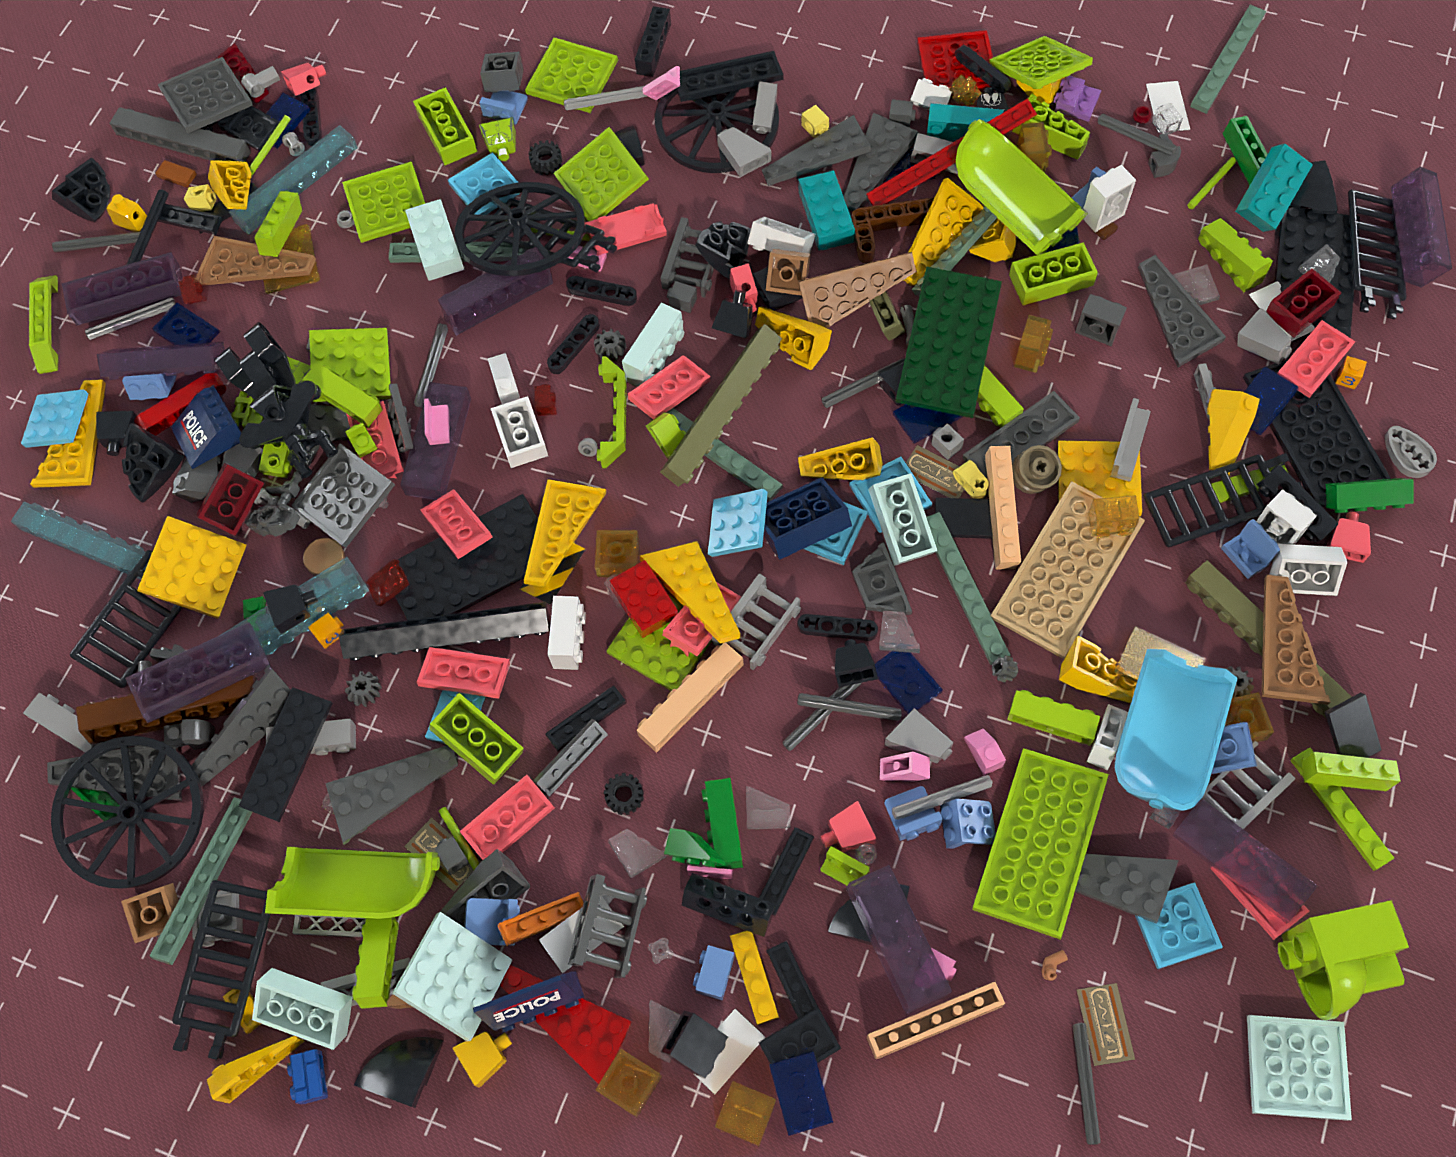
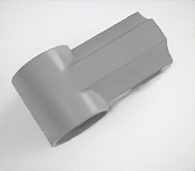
(256, 83)

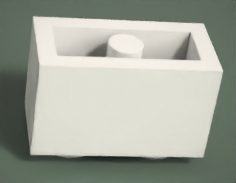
(928, 93)

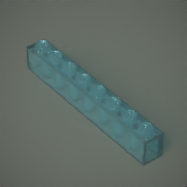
(296, 177)
(77, 537)

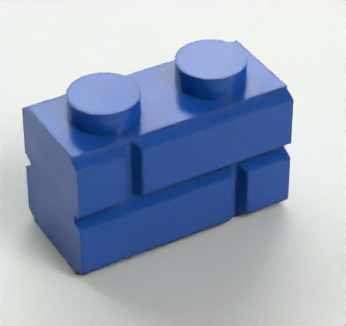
(307, 1077)

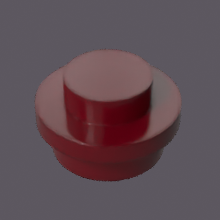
(1142, 115)

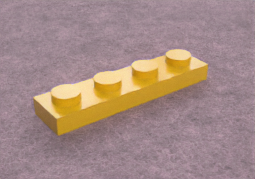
(754, 977)

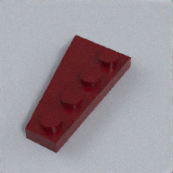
(240, 68)

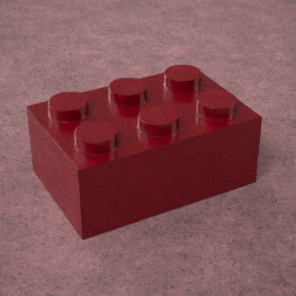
(1303, 302)
(230, 499)

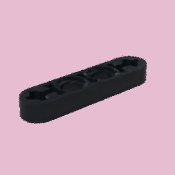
(983, 69)
(311, 116)
(602, 287)
(570, 342)
(836, 631)

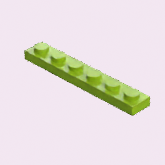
(1348, 819)

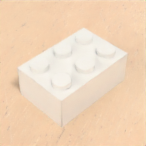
(1108, 197)
(772, 234)
(519, 432)
(1286, 519)
(1310, 568)
(566, 632)

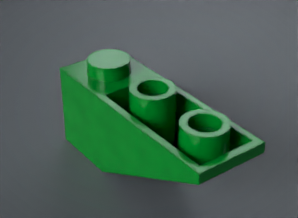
(691, 847)

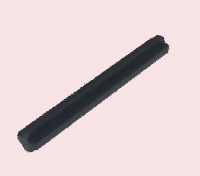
(148, 227)

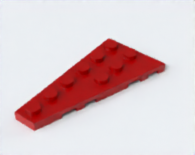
(583, 1031)

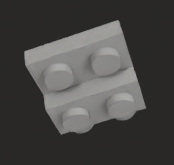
(220, 920)

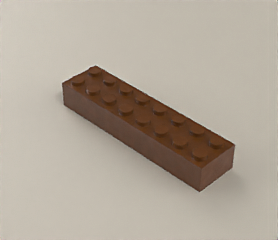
(122, 716)

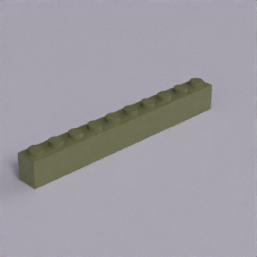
(720, 406)
(1247, 620)

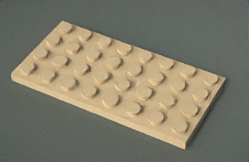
(1062, 575)

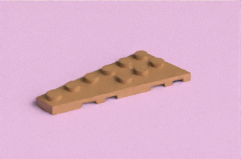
(240, 261)
(844, 291)
(1287, 654)

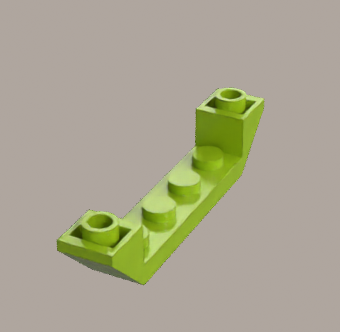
(40, 323)
(613, 449)

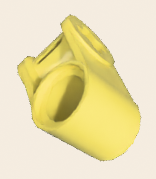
(971, 480)

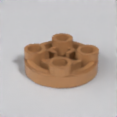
(322, 555)

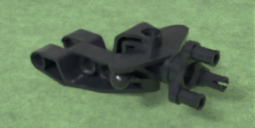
(282, 402)

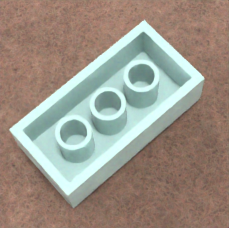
(434, 240)
(653, 345)
(902, 519)
(302, 1008)

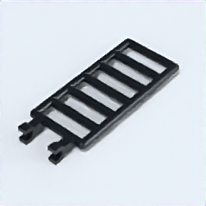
(580, 258)
(1366, 290)
(1223, 523)
(101, 621)
(221, 1032)

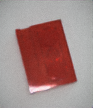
(387, 582)

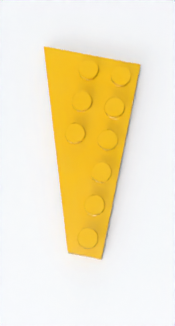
(944, 222)
(74, 462)
(560, 521)
(693, 584)

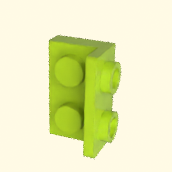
(843, 867)

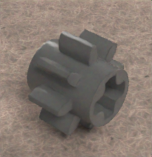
(1005, 669)

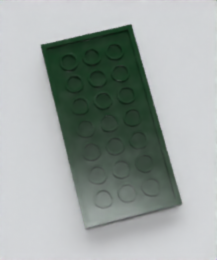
(949, 342)

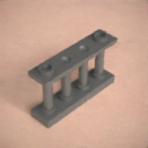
(674, 261)
(587, 932)

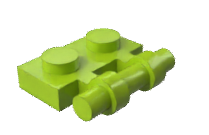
(250, 414)

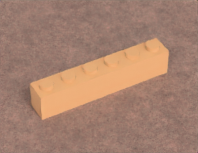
(1002, 507)
(690, 696)
(935, 1020)

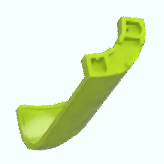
(1015, 188)
(351, 883)

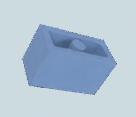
(714, 972)

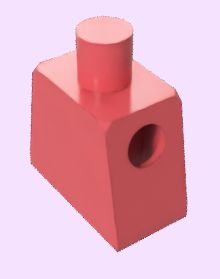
(303, 77)
(742, 279)
(1352, 537)
(849, 829)

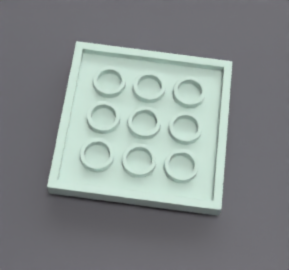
(452, 976)
(1298, 1067)

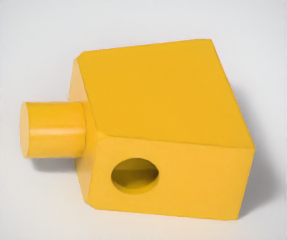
(124, 211)
(482, 1056)

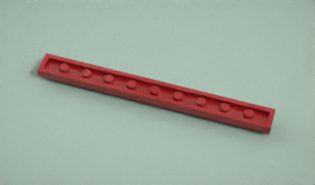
(944, 158)

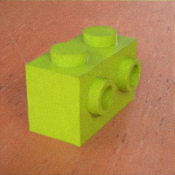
(666, 433)
(274, 460)

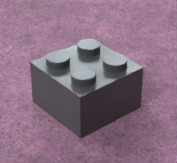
(502, 72)
(1100, 319)

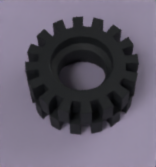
(545, 165)
(623, 781)

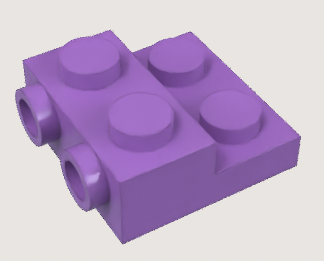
(1076, 98)

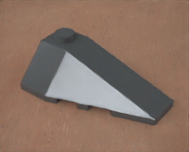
(195, 483)
(492, 879)

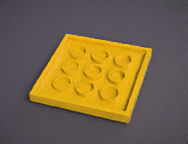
(1091, 467)
(192, 567)

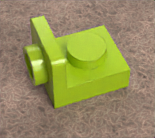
(361, 440)

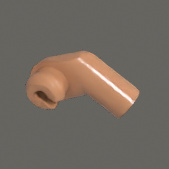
(1050, 965)

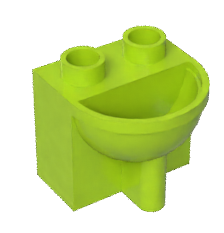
(1344, 956)

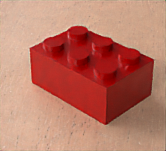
(643, 598)

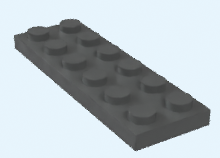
(1031, 428)

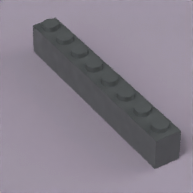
(174, 137)

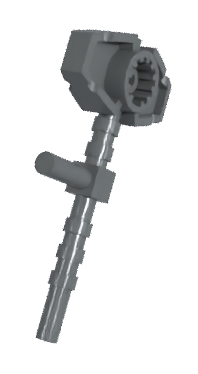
(279, 517)

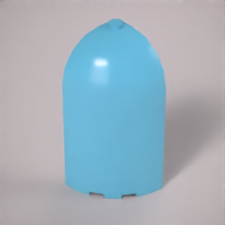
(1173, 730)

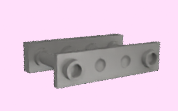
(747, 604)
(1263, 796)

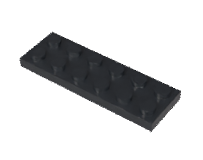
(729, 76)
(285, 754)

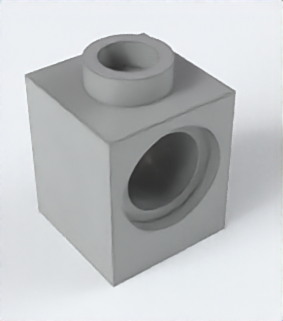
(950, 448)

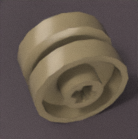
(1036, 469)

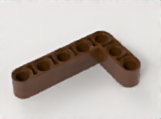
(885, 217)

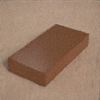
(175, 173)

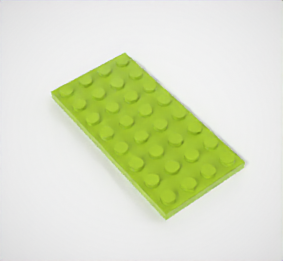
(1041, 843)

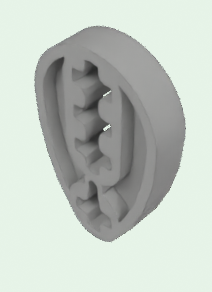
(1403, 460)

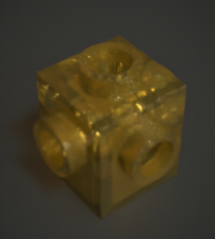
(965, 90)

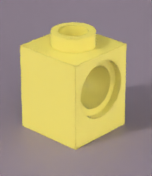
(815, 121)
(200, 198)

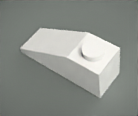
(503, 378)
(1107, 737)

